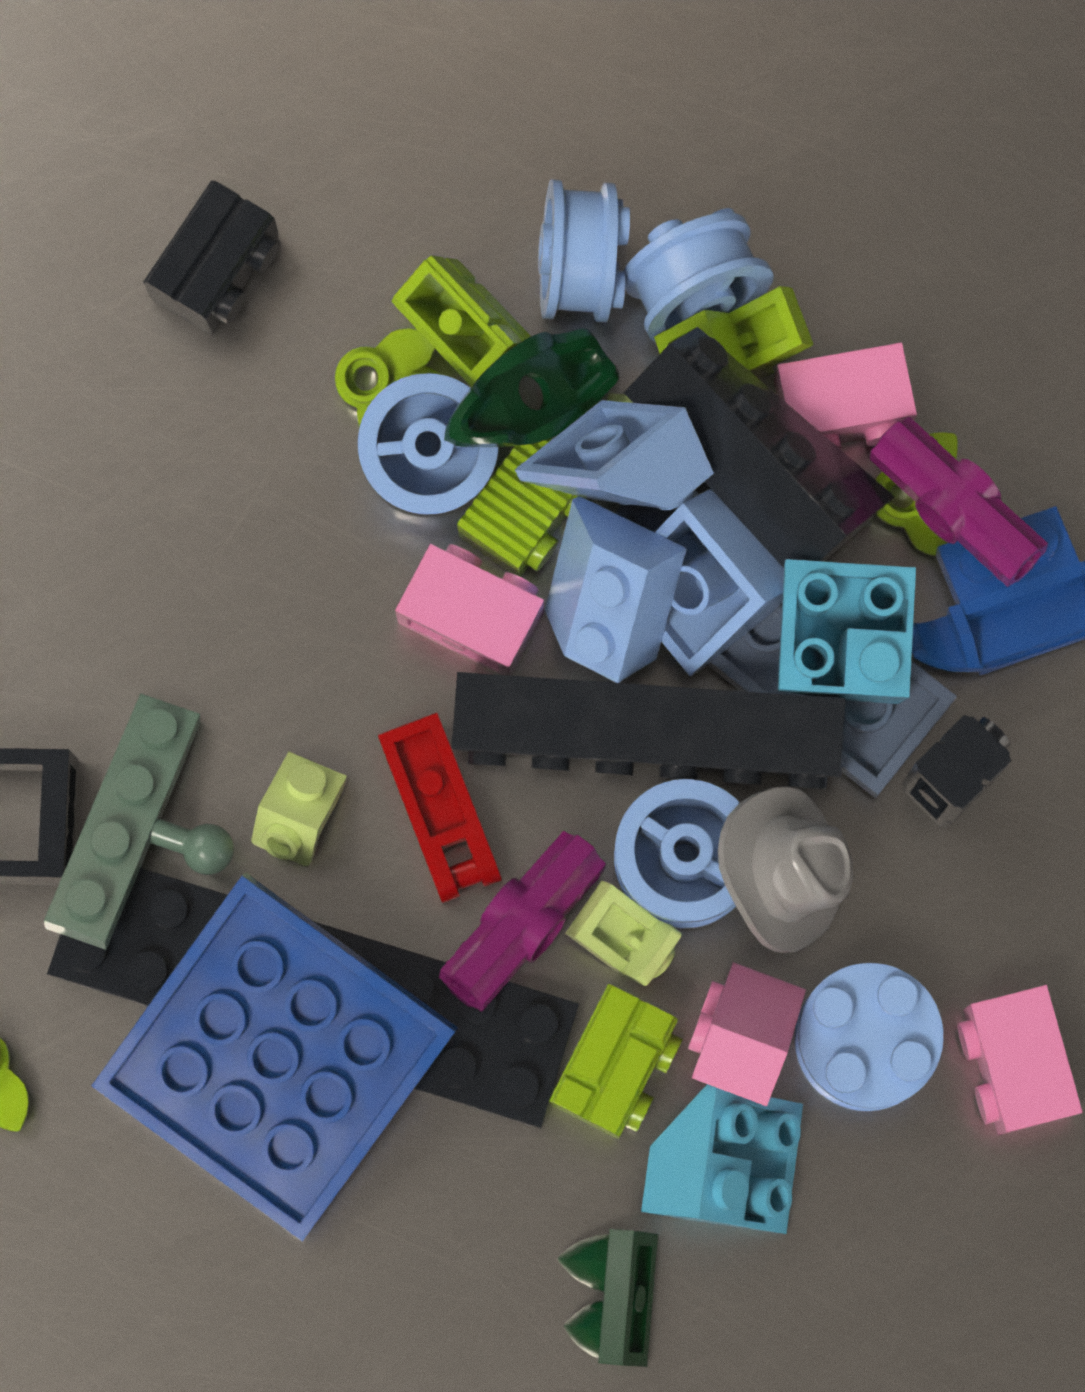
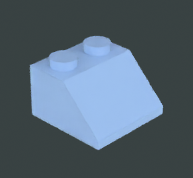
(623, 456)
(723, 583)
(611, 591)

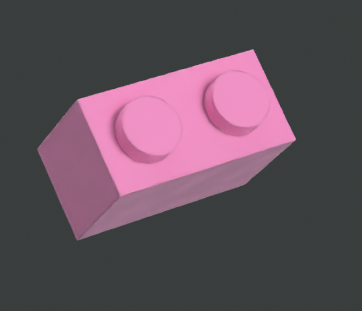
(850, 392)
(471, 608)
(745, 1032)
(1019, 1061)

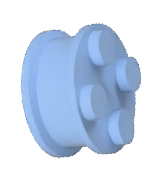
(580, 251)
(696, 270)
(406, 449)
(670, 852)
(868, 1037)

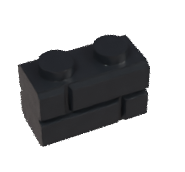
(213, 258)
(958, 768)

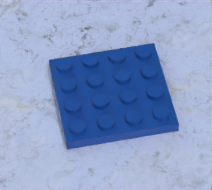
(274, 1056)

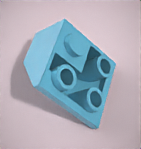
(847, 631)
(726, 1162)

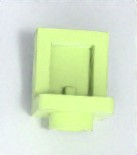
(296, 809)
(624, 935)

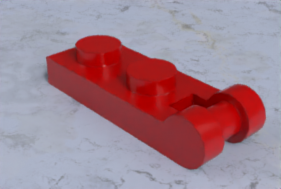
(438, 804)

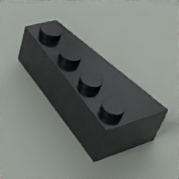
(766, 458)

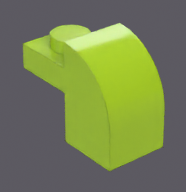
(755, 333)

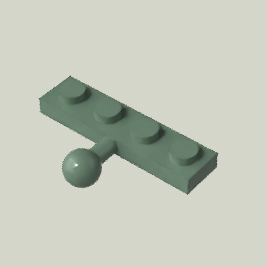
(128, 820)

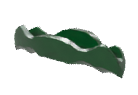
(572, 379)

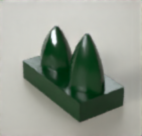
(625, 1270)

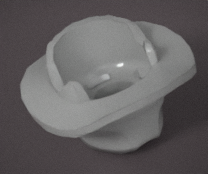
(784, 867)

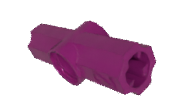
(958, 501)
(522, 920)

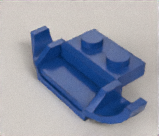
(1005, 624)

